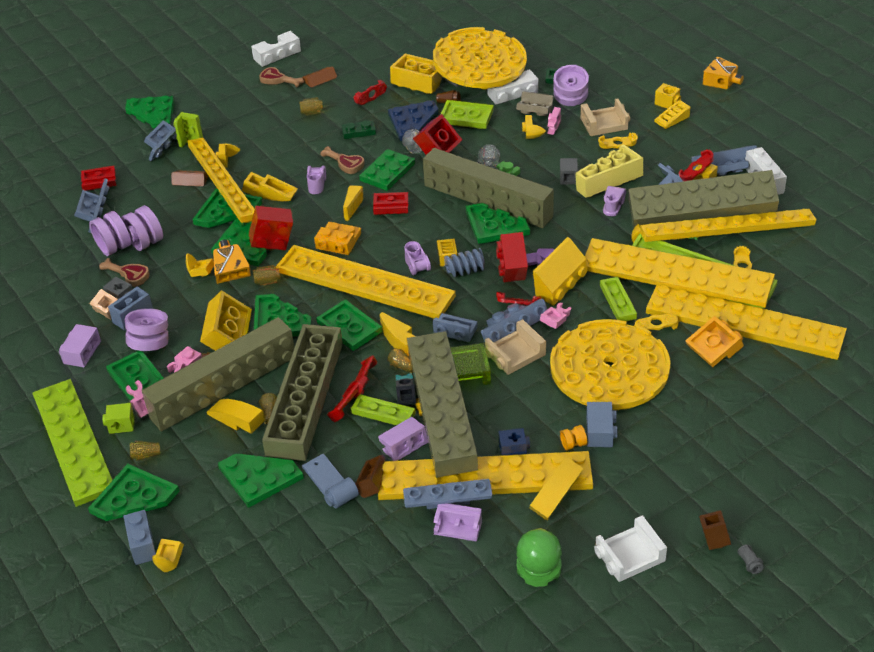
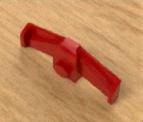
(354, 389)

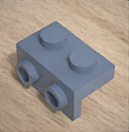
(455, 327)

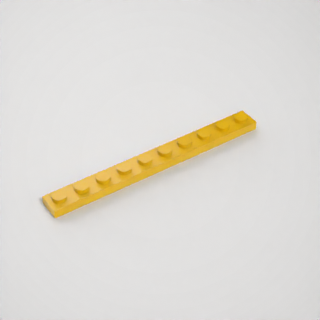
(222, 180)
(727, 225)

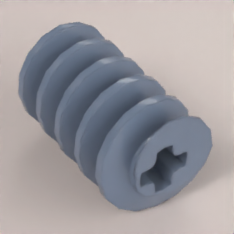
(464, 262)

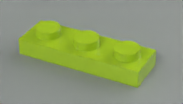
(618, 299)
(381, 410)

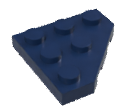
(412, 116)

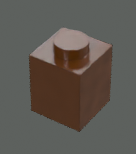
(715, 530)

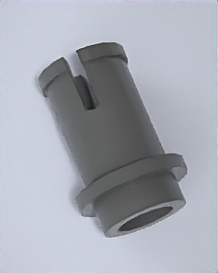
(752, 562)

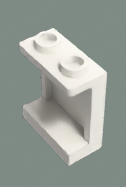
(631, 550)

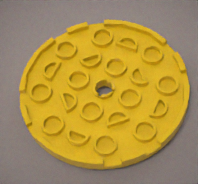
(479, 58)
(637, 370)

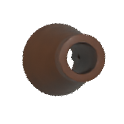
(449, 95)

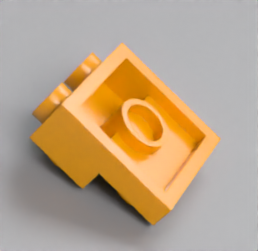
(337, 238)
(715, 341)

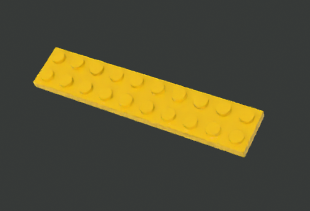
(679, 272)
(366, 282)
(750, 321)
(506, 473)

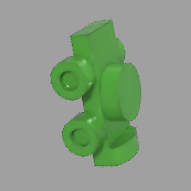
(508, 168)

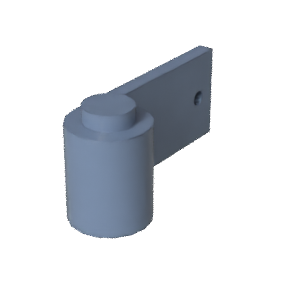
(330, 482)

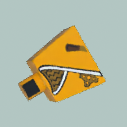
(722, 74)
(229, 262)

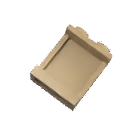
(605, 120)
(516, 348)

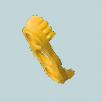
(628, 141)
(741, 255)
(666, 319)

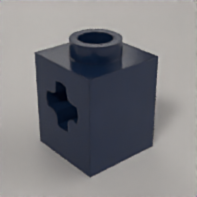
(513, 442)

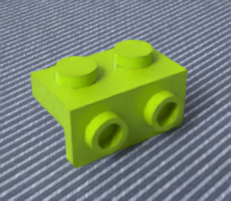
(187, 128)

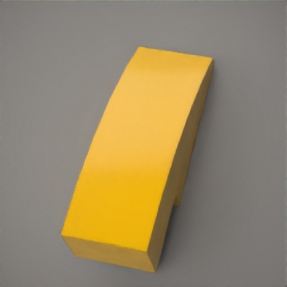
(268, 188)
(396, 332)
(237, 414)
(556, 488)

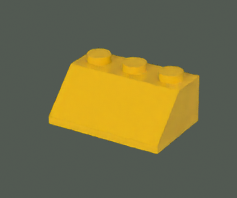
(415, 74)
(559, 272)
(224, 321)

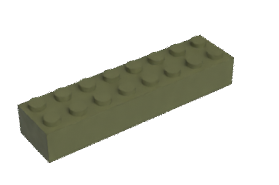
(488, 186)
(704, 198)
(218, 374)
(303, 393)
(442, 405)

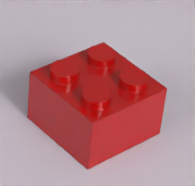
(437, 135)
(270, 228)
(512, 257)

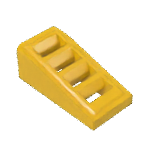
(674, 114)
(353, 200)
(446, 248)

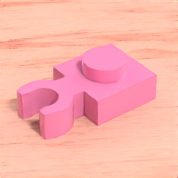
(554, 120)
(555, 317)
(184, 359)
(138, 402)

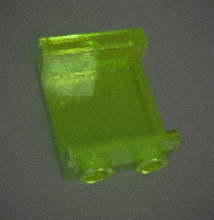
(471, 362)

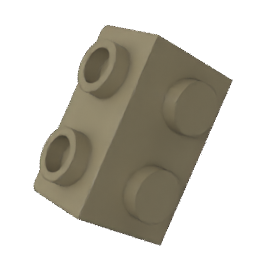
(536, 103)

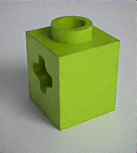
(119, 418)

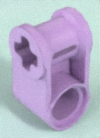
(316, 178)
(613, 200)
(416, 258)

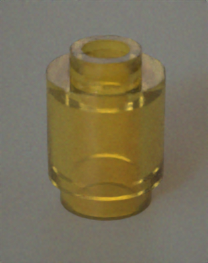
(311, 106)
(266, 275)

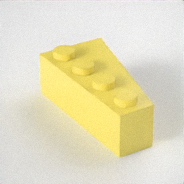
(609, 171)

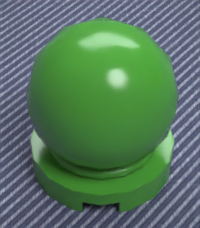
(539, 557)

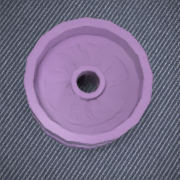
(571, 85)
(143, 227)
(110, 233)
(146, 329)

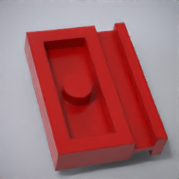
(95, 177)
(390, 203)

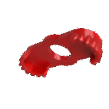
(363, 98)
(705, 160)
(501, 298)

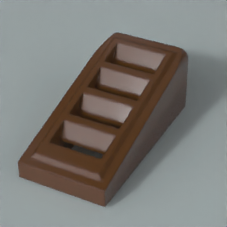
(370, 477)

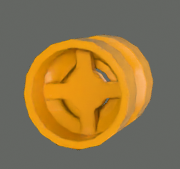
(573, 437)

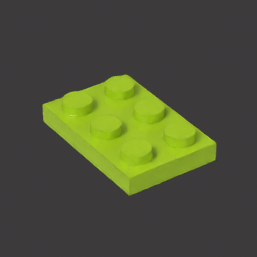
(467, 114)

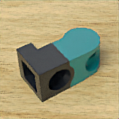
(405, 389)

